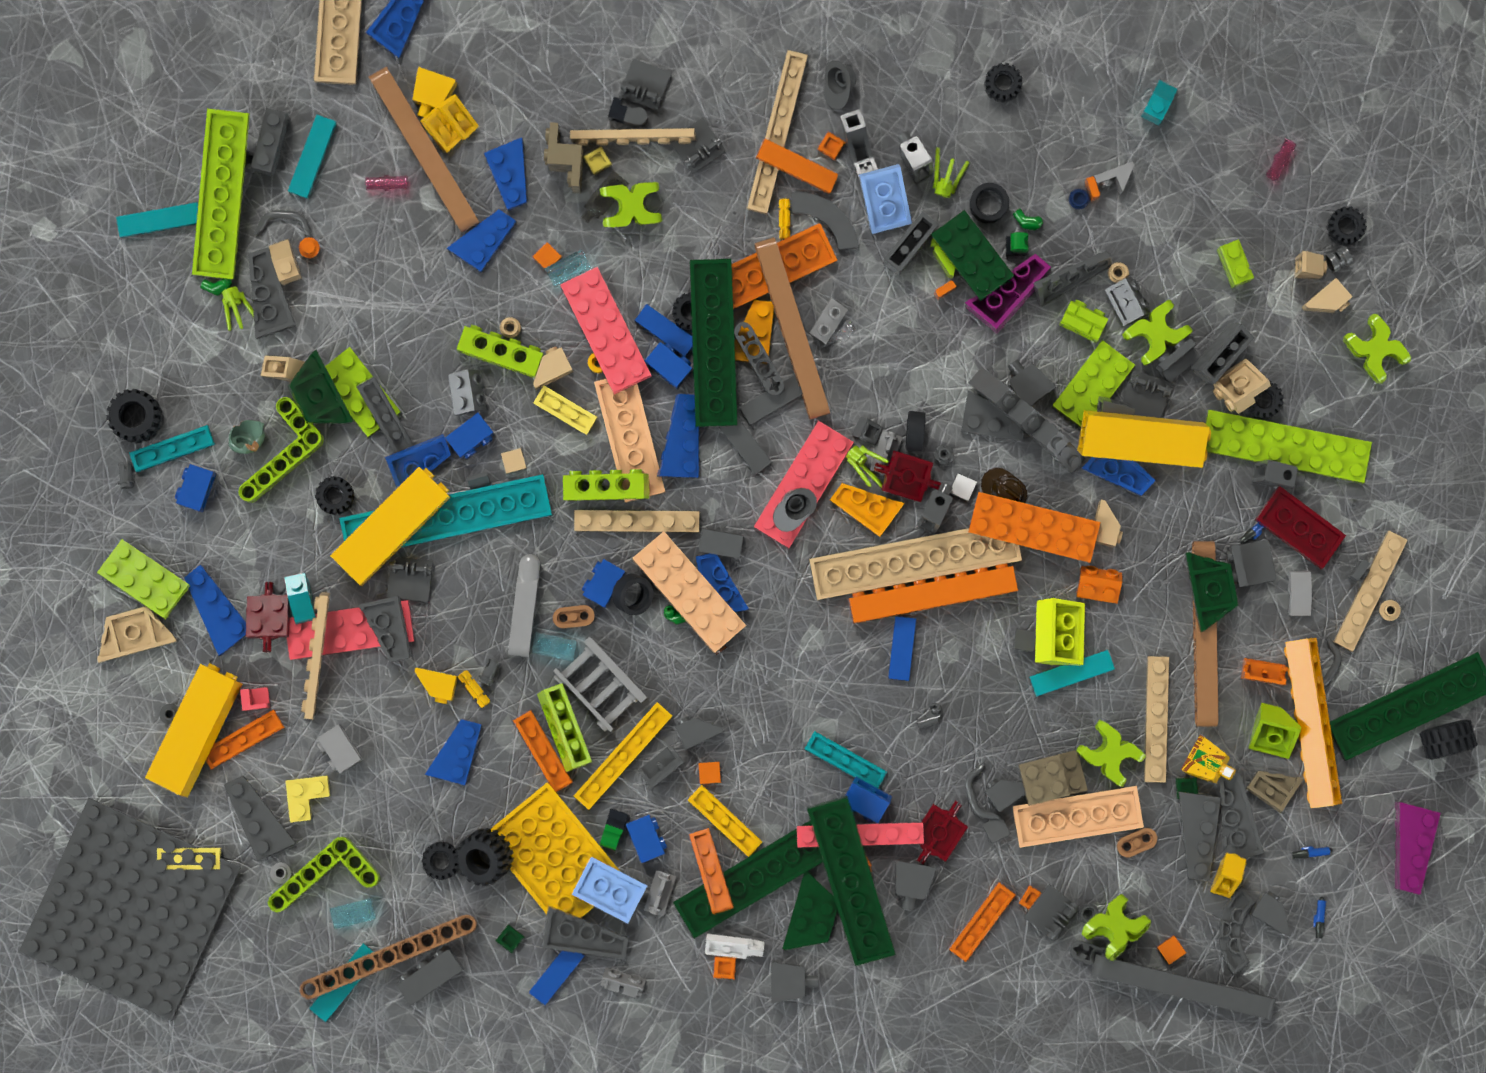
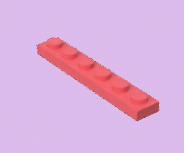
(872, 834)

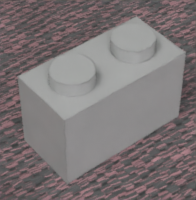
(339, 749)

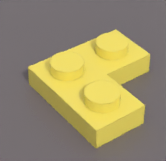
(299, 795)

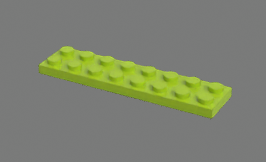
(220, 193)
(1295, 446)

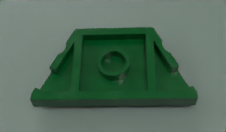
(317, 394)
(1211, 589)
(811, 915)

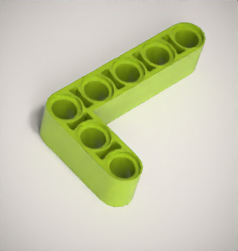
(285, 455)
(320, 870)

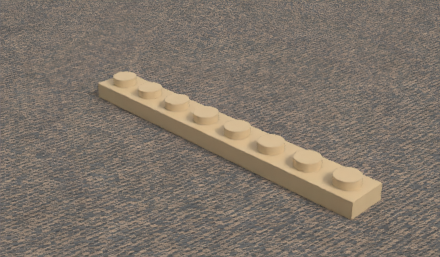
(778, 128)

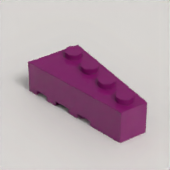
(1009, 298)
(1413, 845)

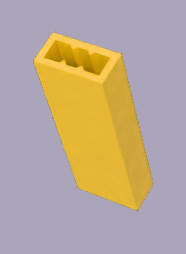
(1143, 439)
(391, 525)
(194, 729)

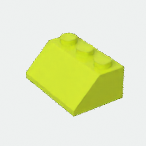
(1059, 632)

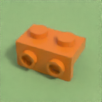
(1099, 584)

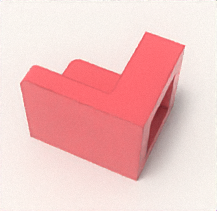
(255, 699)

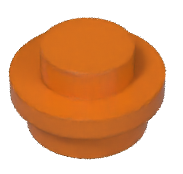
(309, 247)

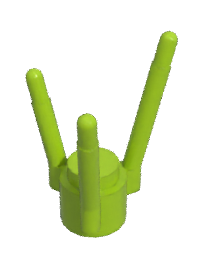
(944, 186)
(232, 299)
(857, 458)

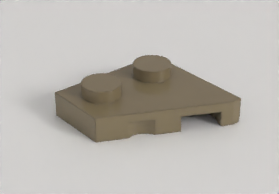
(1274, 788)

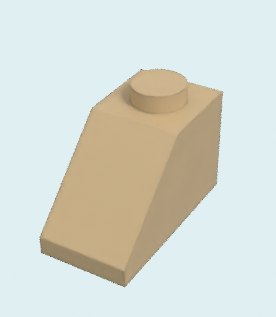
(284, 262)
(1310, 265)
(1329, 299)
(280, 367)
(552, 367)
(1109, 529)

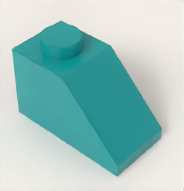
(1159, 102)
(300, 598)

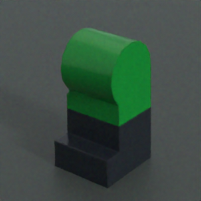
(1016, 244)
(613, 829)

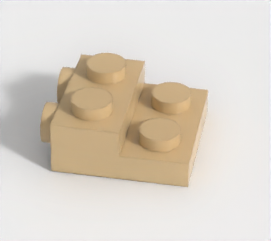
(1240, 386)

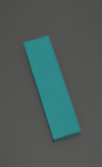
(312, 156)
(157, 220)
(172, 448)
(1070, 674)
(845, 759)
(330, 1001)

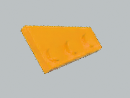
(760, 319)
(867, 508)

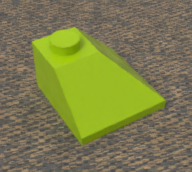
(1274, 731)

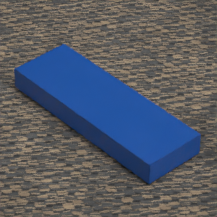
(665, 330)
(902, 648)
(555, 975)

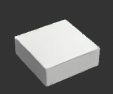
(963, 487)

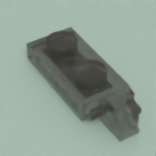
(598, 205)

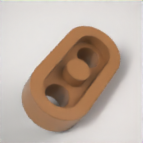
(573, 614)
(1136, 843)

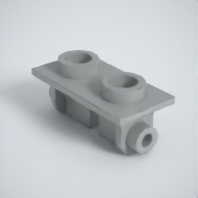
(828, 321)
(887, 444)
(659, 893)
(614, 978)

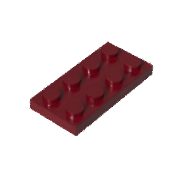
(1300, 527)

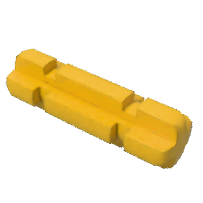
(784, 218)
(474, 689)

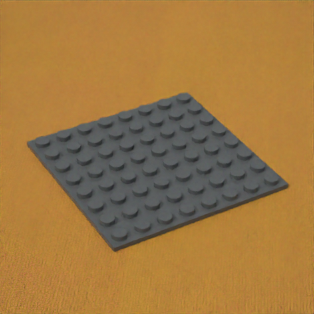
(124, 916)

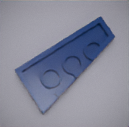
(395, 24)
(682, 444)
(218, 613)

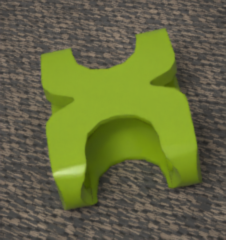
(631, 204)
(1157, 332)
(1377, 348)
(1110, 753)
(1116, 927)

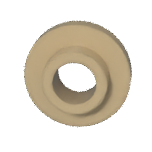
(1118, 266)
(510, 321)
(1383, 610)

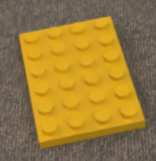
(550, 850)

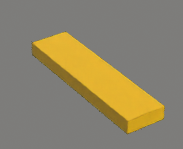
(725, 820)

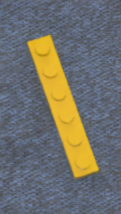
(623, 756)

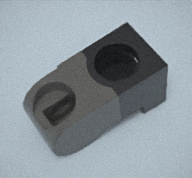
(628, 116)

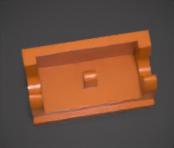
(1264, 671)

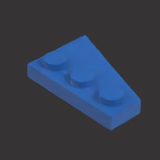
(509, 173)
(483, 240)
(423, 455)
(1121, 473)
(716, 574)
(457, 754)

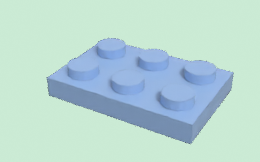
(885, 199)
(609, 890)

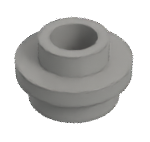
(287, 872)

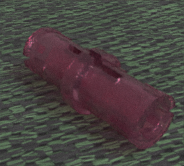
(1281, 160)
(386, 182)

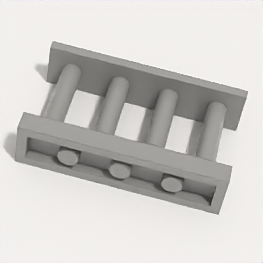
(620, 680)

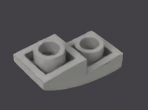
(1300, 593)

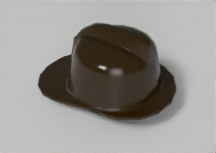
(1003, 484)

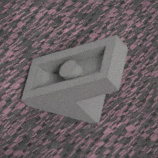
(1119, 175)

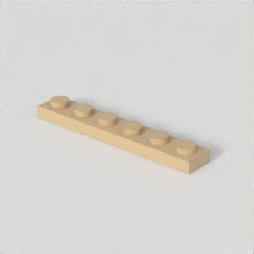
(641, 136)
(636, 521)
(1370, 591)
(314, 664)
(1156, 719)

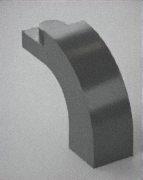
(857, 142)

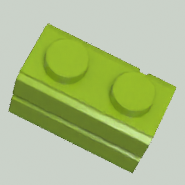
(1235, 263)
(1084, 321)

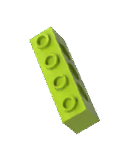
(471, 335)
(574, 492)
(564, 727)

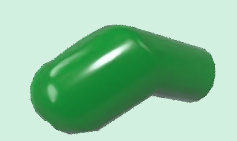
(1027, 223)
(216, 288)
(672, 615)

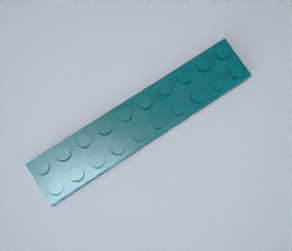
(476, 510)

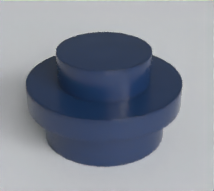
(1079, 199)

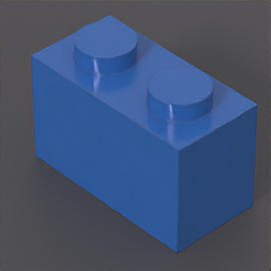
(669, 365)
(470, 436)
(195, 488)
(601, 586)
(868, 800)
(646, 839)

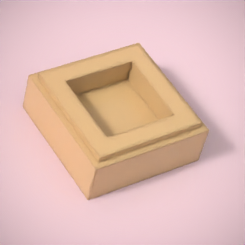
(513, 461)

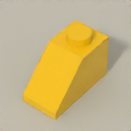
(438, 684)
(1228, 875)

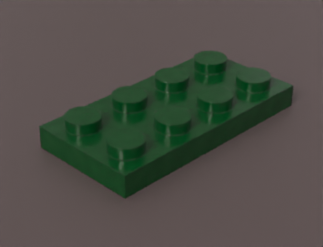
(972, 255)

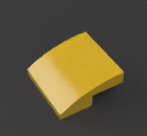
(449, 123)

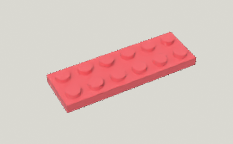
(605, 330)
(810, 470)
(344, 632)

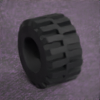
(119, 407)
(1448, 739)
(474, 867)

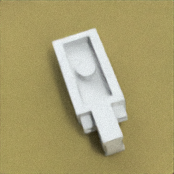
(733, 946)

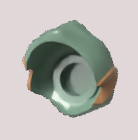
(246, 437)

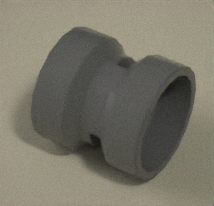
(1339, 259)

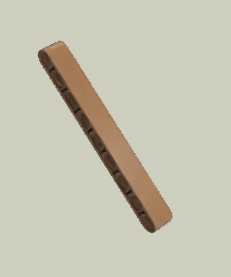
(423, 149)
(792, 328)
(1205, 658)
(380, 963)

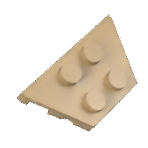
(133, 633)

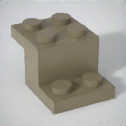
(564, 157)
(1052, 777)

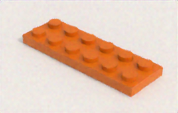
(800, 255)
(1034, 527)

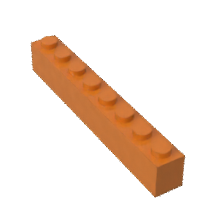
(933, 594)

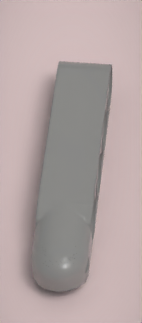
(524, 606)

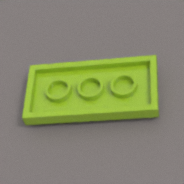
(347, 373)
(1097, 377)
(143, 579)

